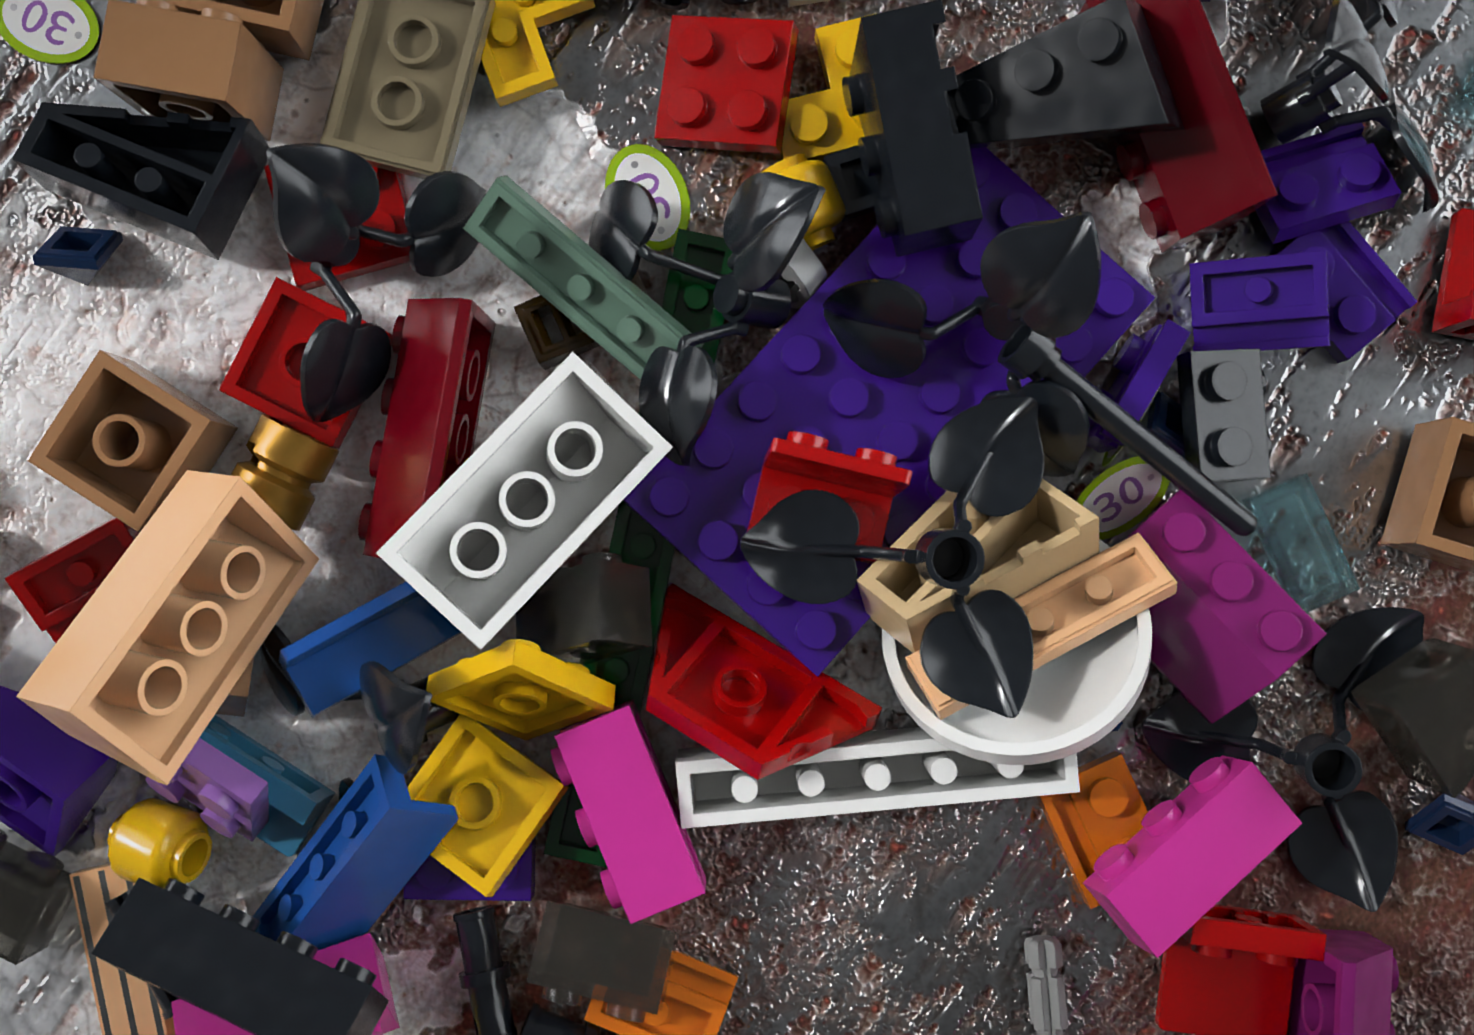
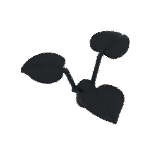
(1314, 95)
(318, 218)
(763, 233)
(1032, 275)
(985, 645)
(398, 709)
(1348, 841)

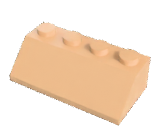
(172, 625)

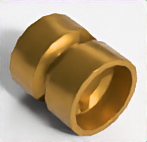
(284, 468)

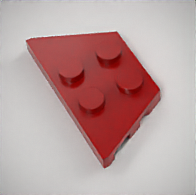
(745, 692)

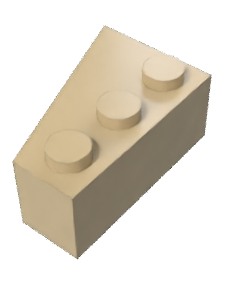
(1018, 550)

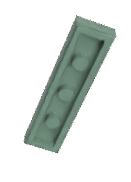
(572, 276)

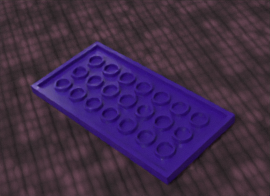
(814, 388)

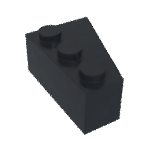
(1069, 84)
(911, 131)
(148, 171)

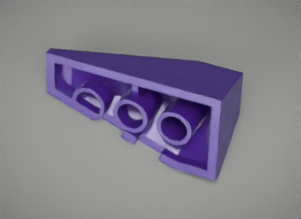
(46, 776)

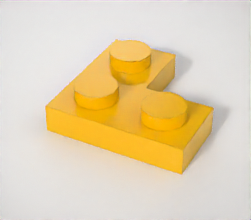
(514, 49)
(819, 121)

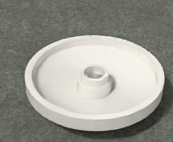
(1066, 706)

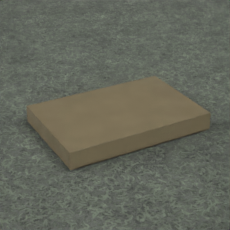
(407, 82)

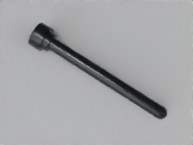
(1039, 359)

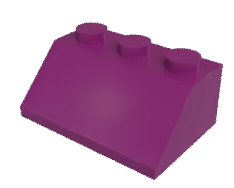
(1228, 622)
(1347, 990)

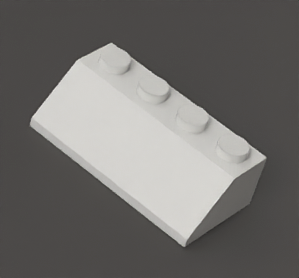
(524, 500)

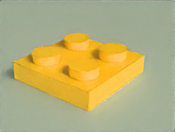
(521, 690)
(497, 797)

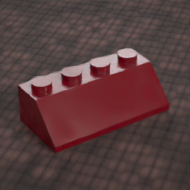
(1213, 169)
(428, 409)

